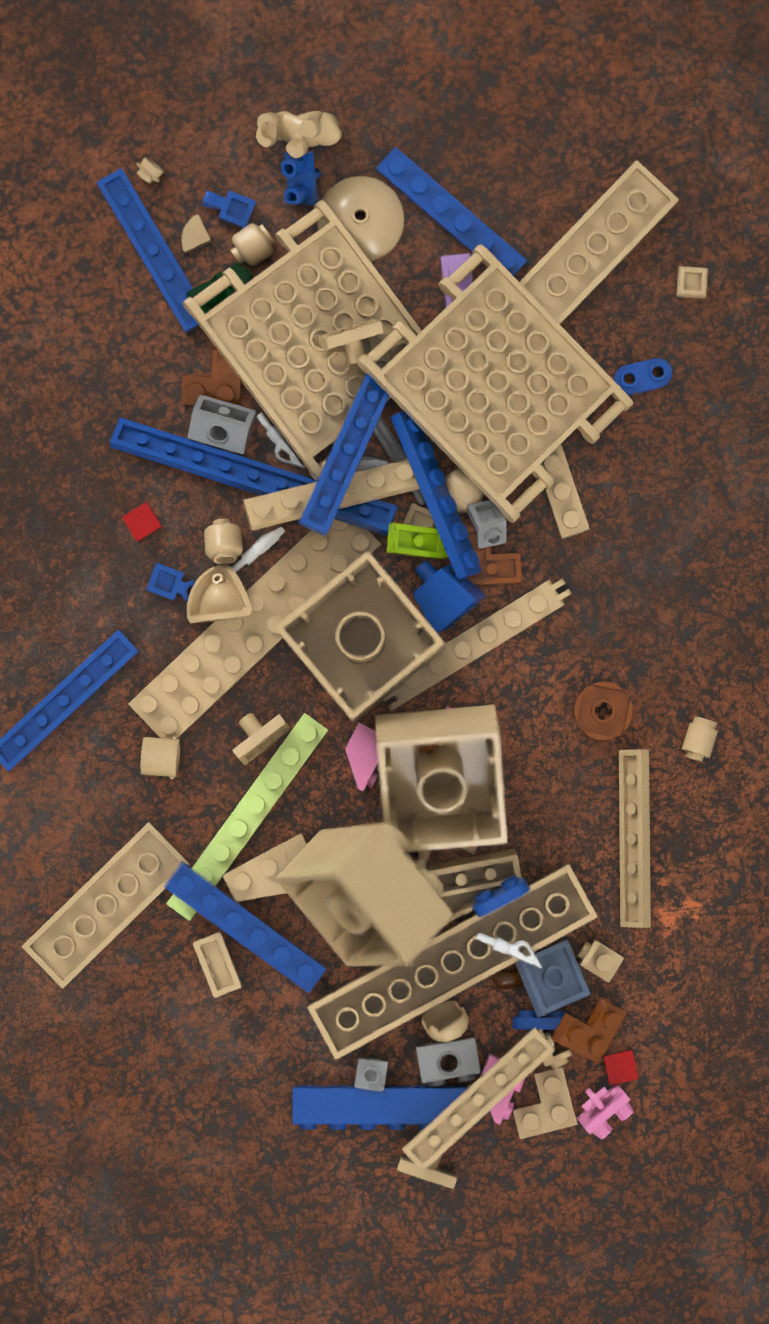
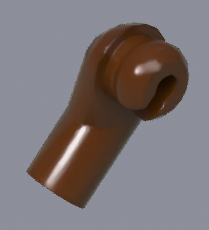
(507, 979)

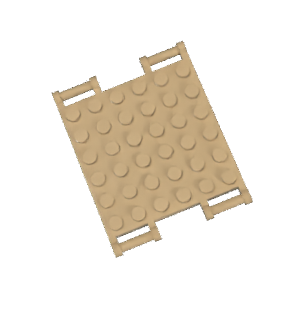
(274, 325)
(496, 382)

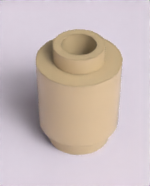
(700, 739)

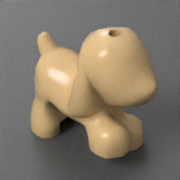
(298, 131)

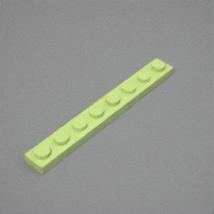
(255, 805)

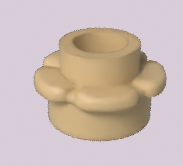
(149, 170)

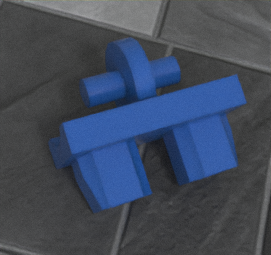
(300, 179)

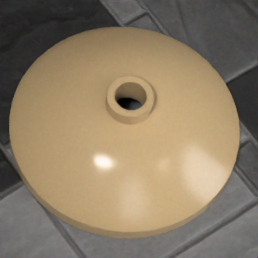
(384, 214)

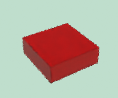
(142, 522)
(620, 1067)

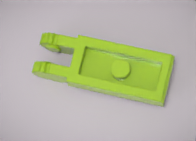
(415, 541)

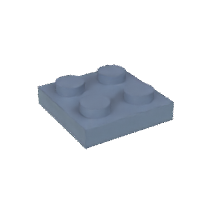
(557, 981)

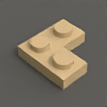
(552, 1112)

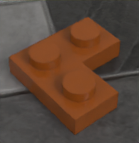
(220, 385)
(494, 567)
(593, 1037)

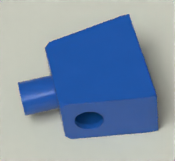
(444, 596)

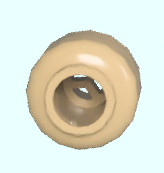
(252, 245)
(223, 541)

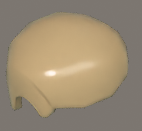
(462, 490)
(445, 1021)

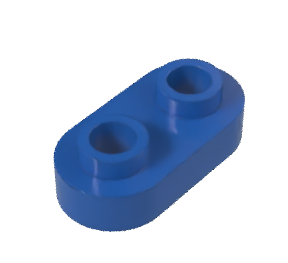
(643, 377)
(489, 901)
(528, 1020)

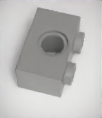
(221, 424)
(431, 1053)

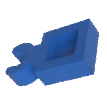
(167, 582)

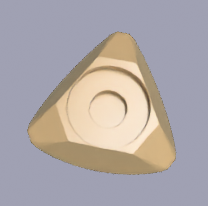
(218, 596)

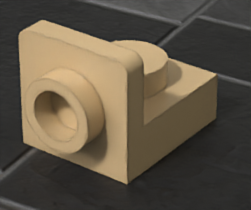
(599, 959)
(558, 1058)

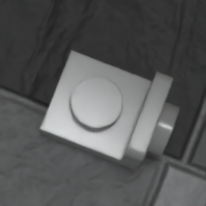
(488, 523)
(371, 1073)

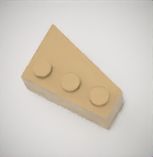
(258, 875)
(472, 875)

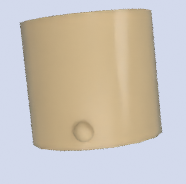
(160, 757)

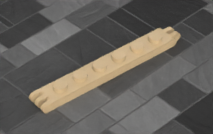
(482, 639)

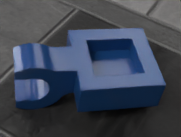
(234, 208)

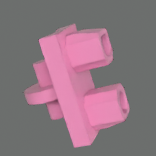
(602, 1107)

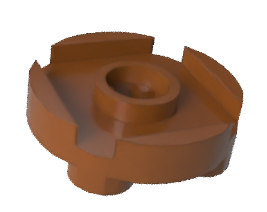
(616, 701)

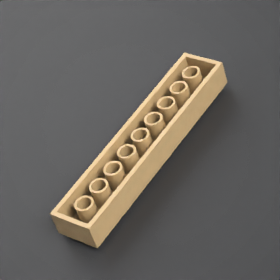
(450, 963)

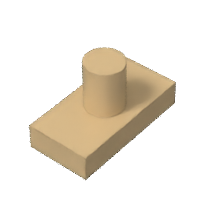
(351, 338)
(259, 736)
(217, 964)
(430, 1174)

